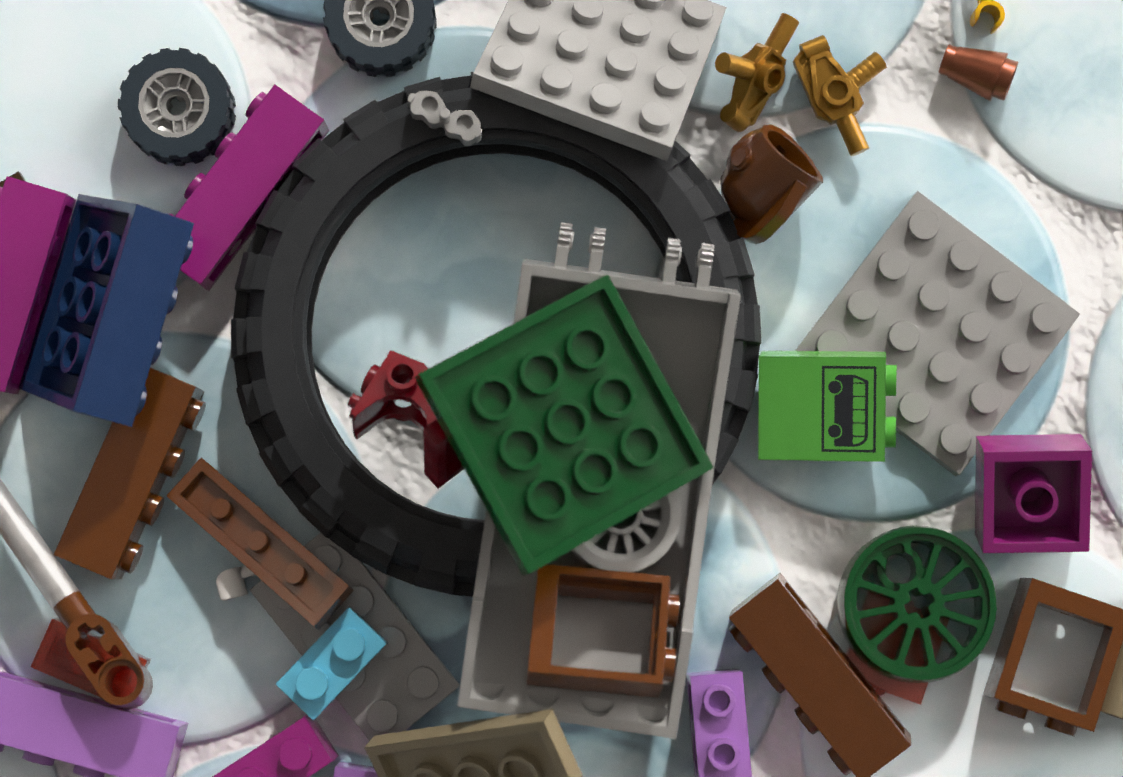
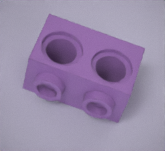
(718, 723)

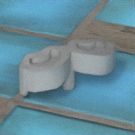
(457, 125)

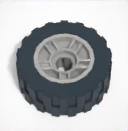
(384, 47)
(147, 106)

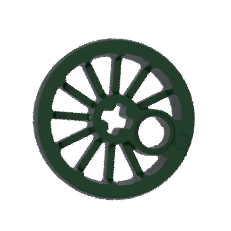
(898, 543)

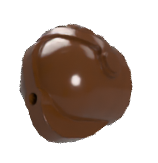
(766, 182)

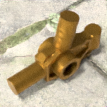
(756, 74)
(834, 92)

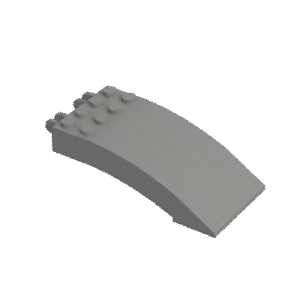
(692, 342)

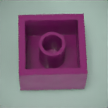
(1033, 493)

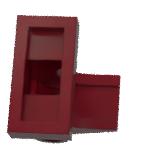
(394, 382)

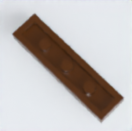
(260, 543)

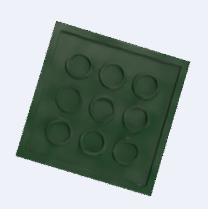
(564, 424)

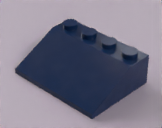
(107, 308)

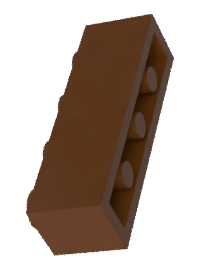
(128, 477)
(819, 678)

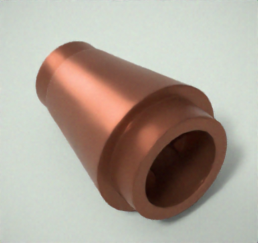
(979, 70)

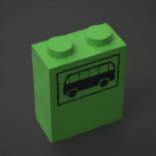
(825, 406)

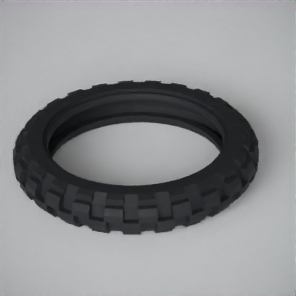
(298, 237)

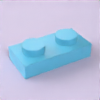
(331, 663)

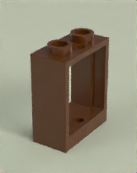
(607, 585)
(1028, 595)

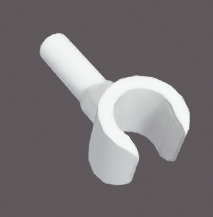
(232, 583)

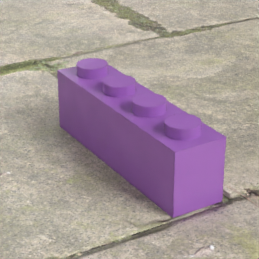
(86, 731)

